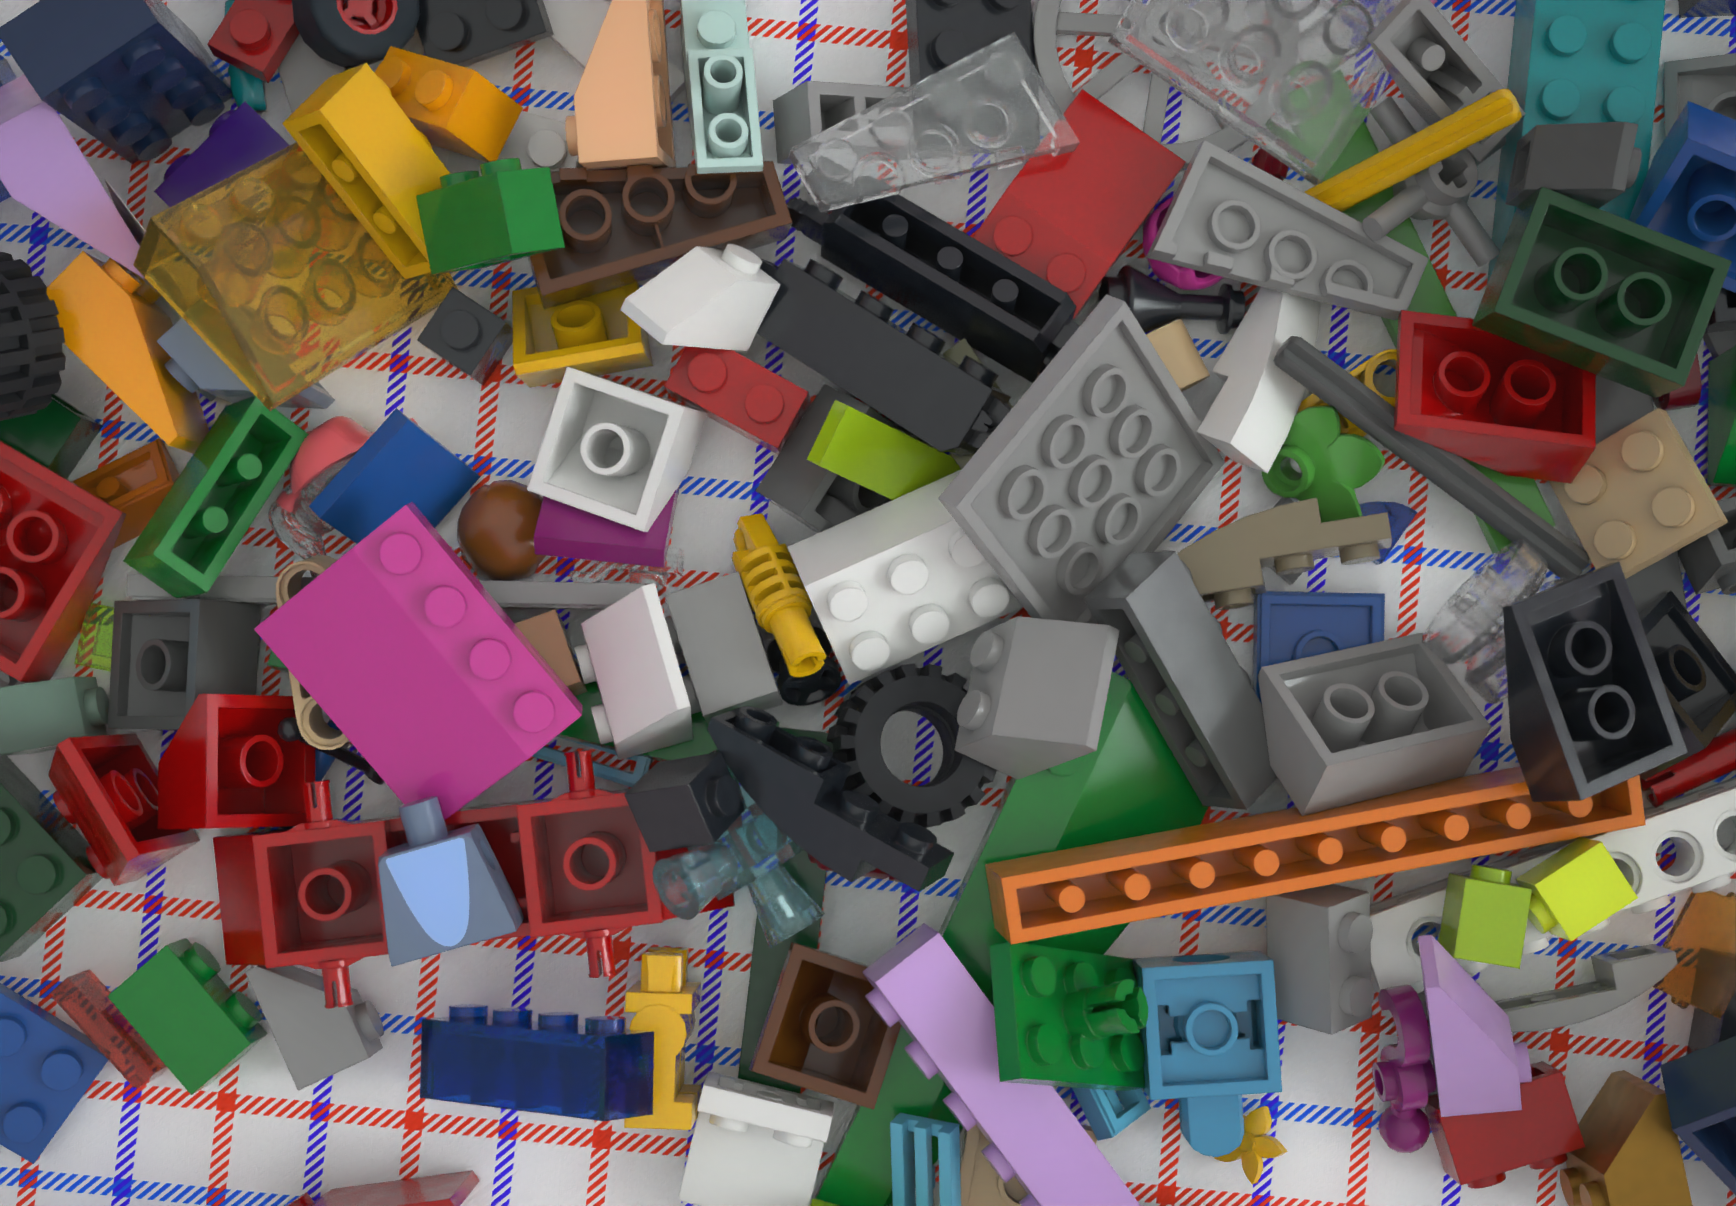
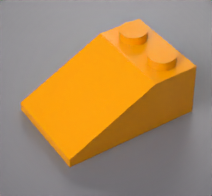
(114, 331)

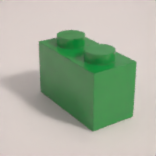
(489, 217)
(189, 1013)

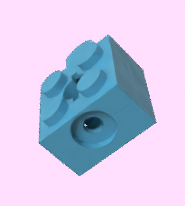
(1210, 1040)

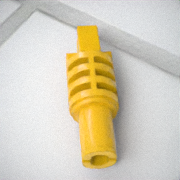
(777, 594)

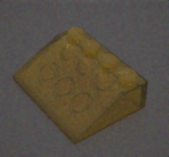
(280, 276)

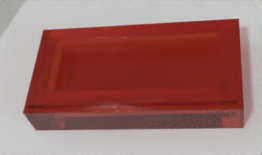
(87, 1004)

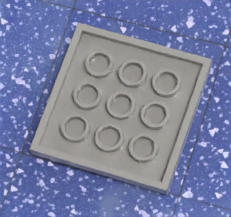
(1084, 468)

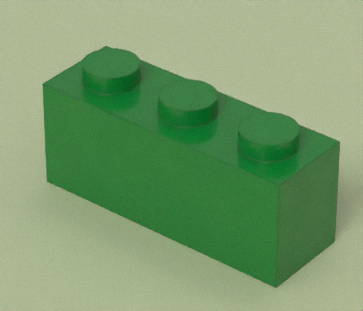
(216, 498)

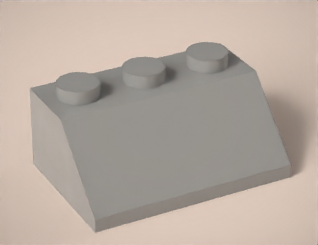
(1367, 723)

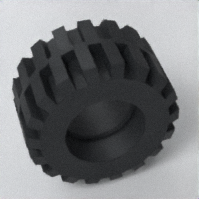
(28, 341)
(858, 745)

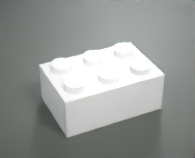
(898, 582)

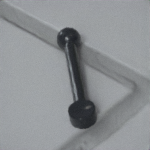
(289, 732)

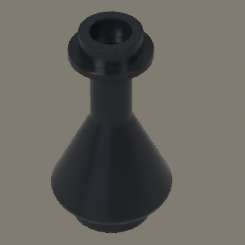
(1158, 305)

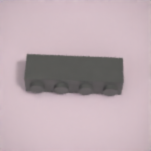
(1187, 677)

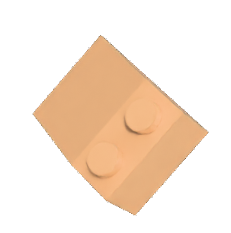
(625, 93)

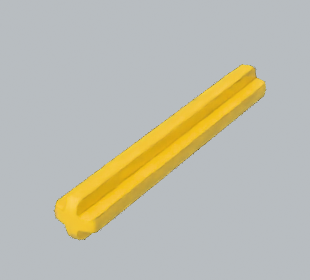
(1419, 151)

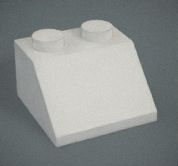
(615, 449)
(636, 676)

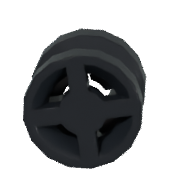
(807, 689)

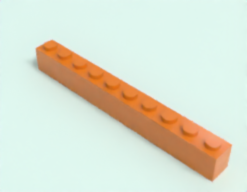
(1289, 852)

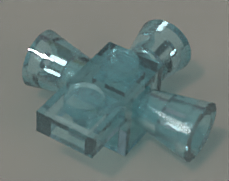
(744, 855)

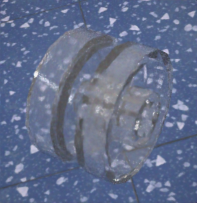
(1474, 620)

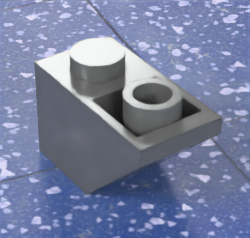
(1576, 160)

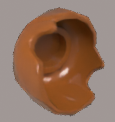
(499, 531)

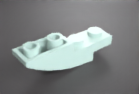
(720, 86)

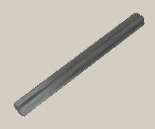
(1439, 466)

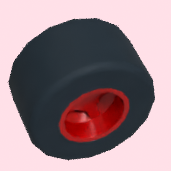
(350, 41)

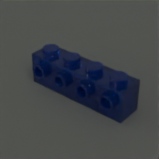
(538, 1065)

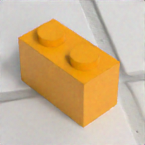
(450, 103)

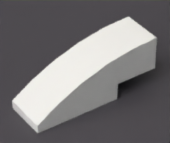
(1258, 397)

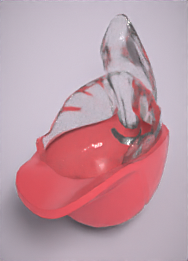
(310, 471)

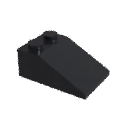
(1584, 689)

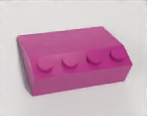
(420, 665)

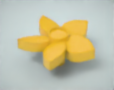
(1255, 1144)

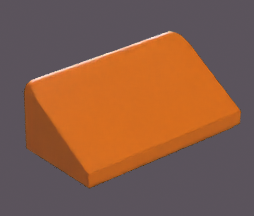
(134, 485)

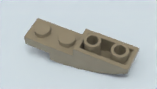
(1290, 537)

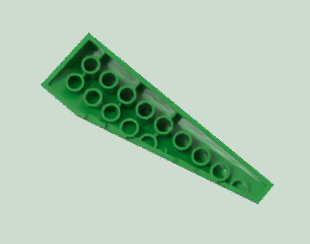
(1105, 796)

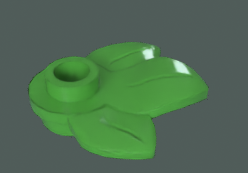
(1329, 464)

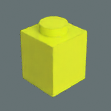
(1575, 889)

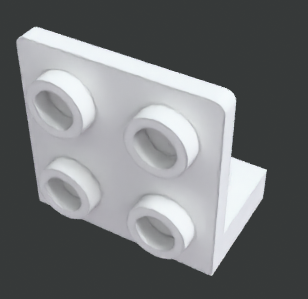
(754, 1145)

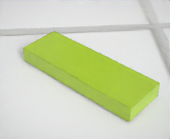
(876, 454)

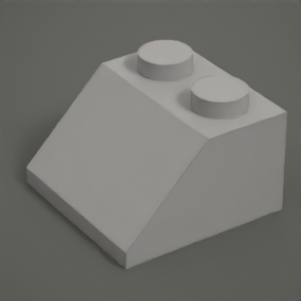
(1036, 694)

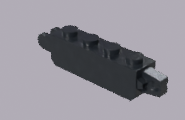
(945, 278)
(880, 362)

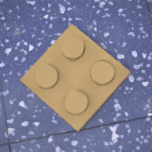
(1639, 496)

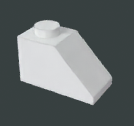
(705, 300)

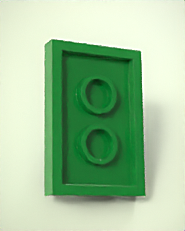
(1067, 1018)

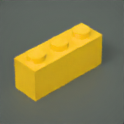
(371, 160)

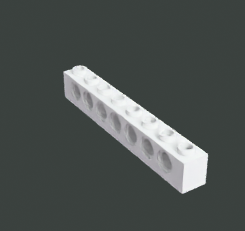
(1699, 864)

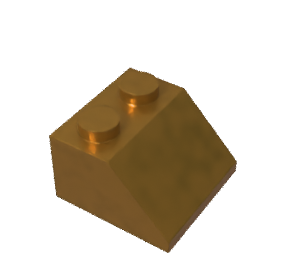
(1628, 1150)

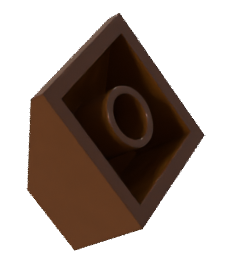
(825, 1029)

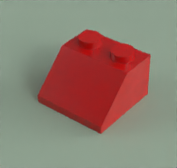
(233, 766)

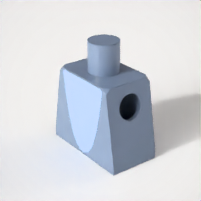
(442, 887)

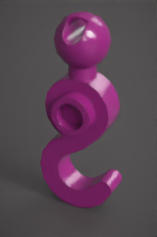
(1405, 1072)

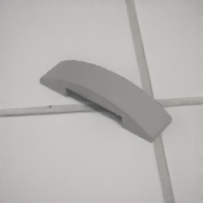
(1618, 978)

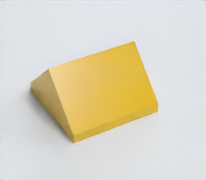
(579, 334)

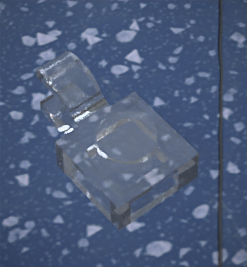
(637, 573)

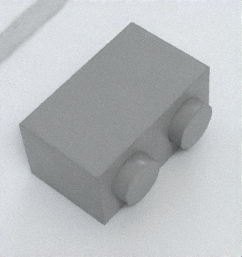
(721, 648)
(1321, 956)

